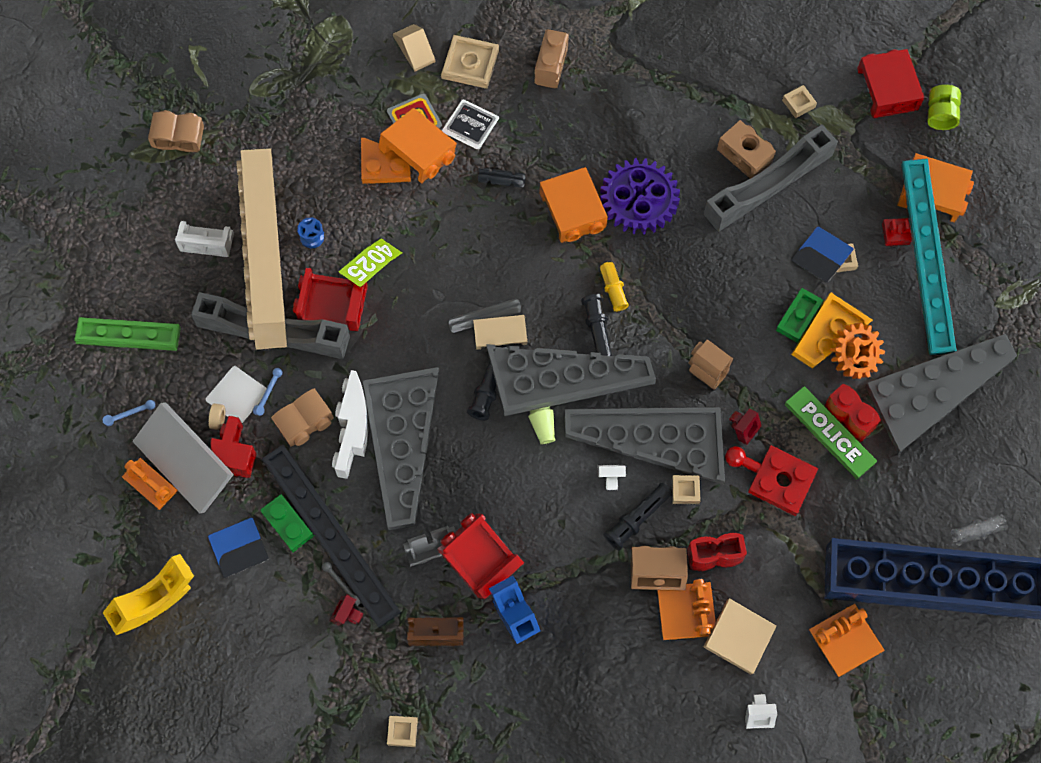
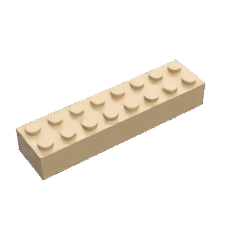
(261, 249)

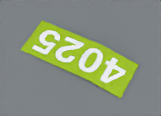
(369, 262)

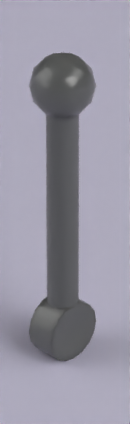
(327, 567)

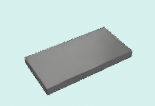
(182, 457)

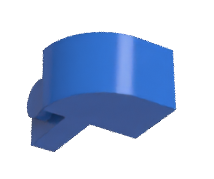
(514, 610)

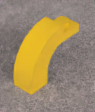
(151, 599)

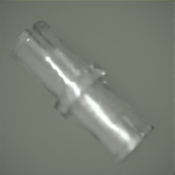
(979, 529)

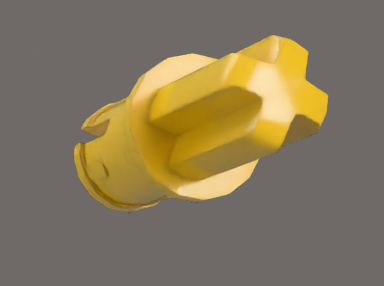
(613, 286)

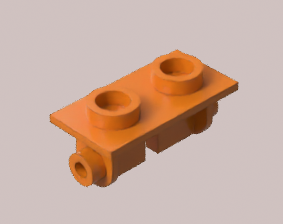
(149, 483)

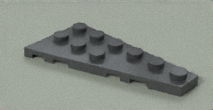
(554, 377)
(927, 392)
(400, 428)
(668, 437)

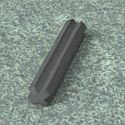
(498, 310)

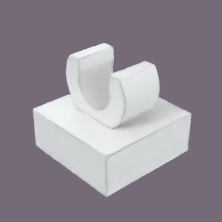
(611, 473)
(760, 714)

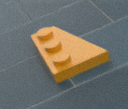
(818, 337)

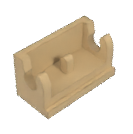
(500, 331)

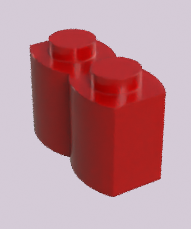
(850, 411)
(724, 551)

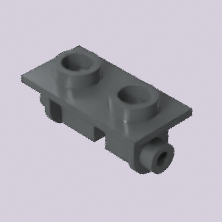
(420, 550)

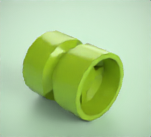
(944, 107)

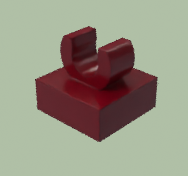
(745, 425)
(345, 611)

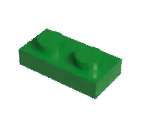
(799, 315)
(287, 523)

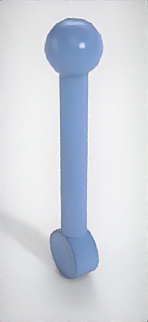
(259, 409)
(109, 420)

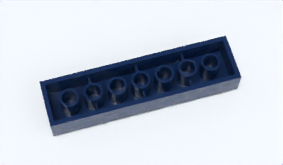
(933, 578)

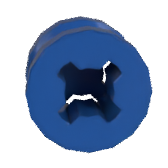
(311, 226)

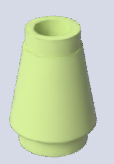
(543, 424)

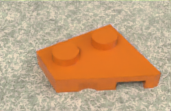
(382, 167)

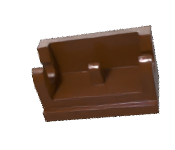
(436, 631)

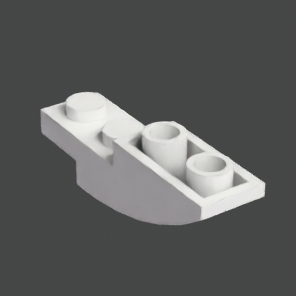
(354, 417)

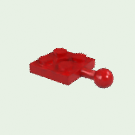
(765, 483)

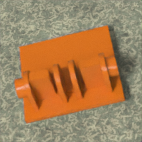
(687, 611)
(846, 639)

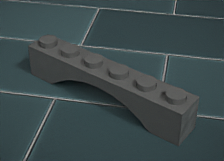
(742, 198)
(307, 335)

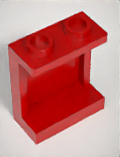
(891, 83)
(330, 299)
(478, 555)

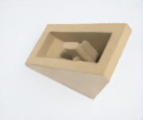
(415, 46)

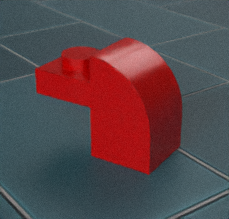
(236, 456)

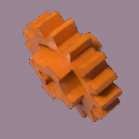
(857, 350)

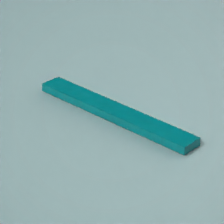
(928, 257)

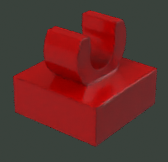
(896, 232)

